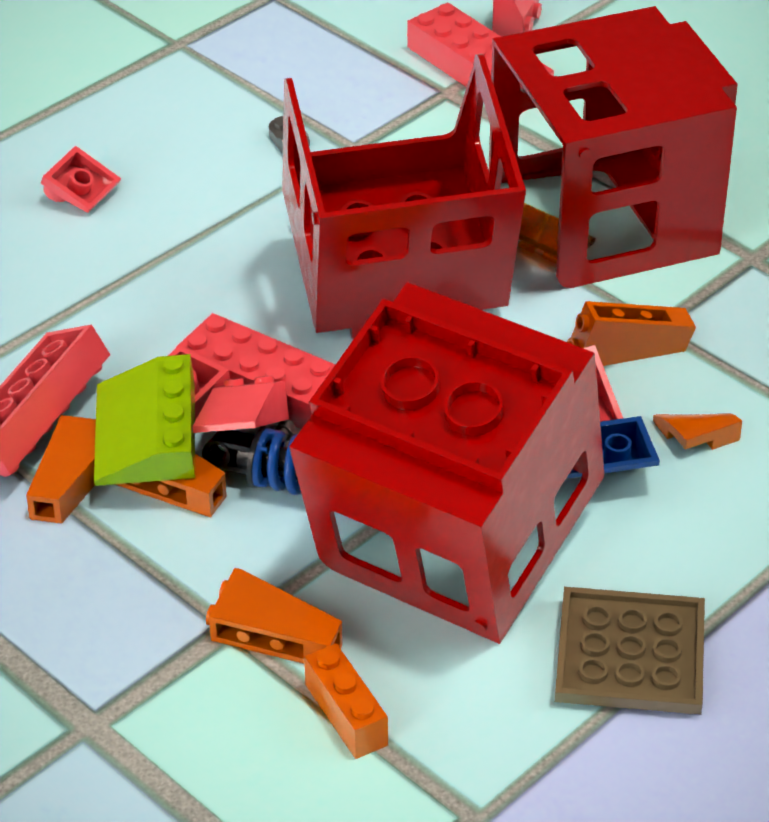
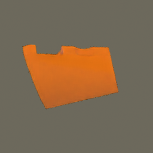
(698, 429)

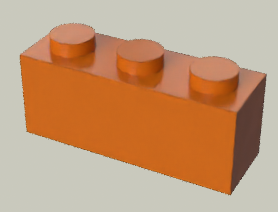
(346, 701)

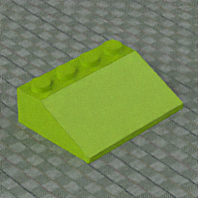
(146, 423)

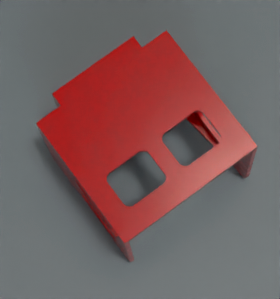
(651, 120)
(404, 213)
(451, 445)

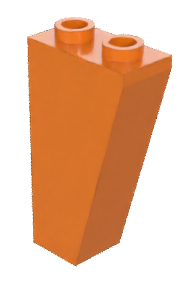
(632, 330)
(64, 471)
(196, 494)
(269, 619)

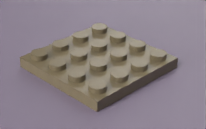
(631, 650)

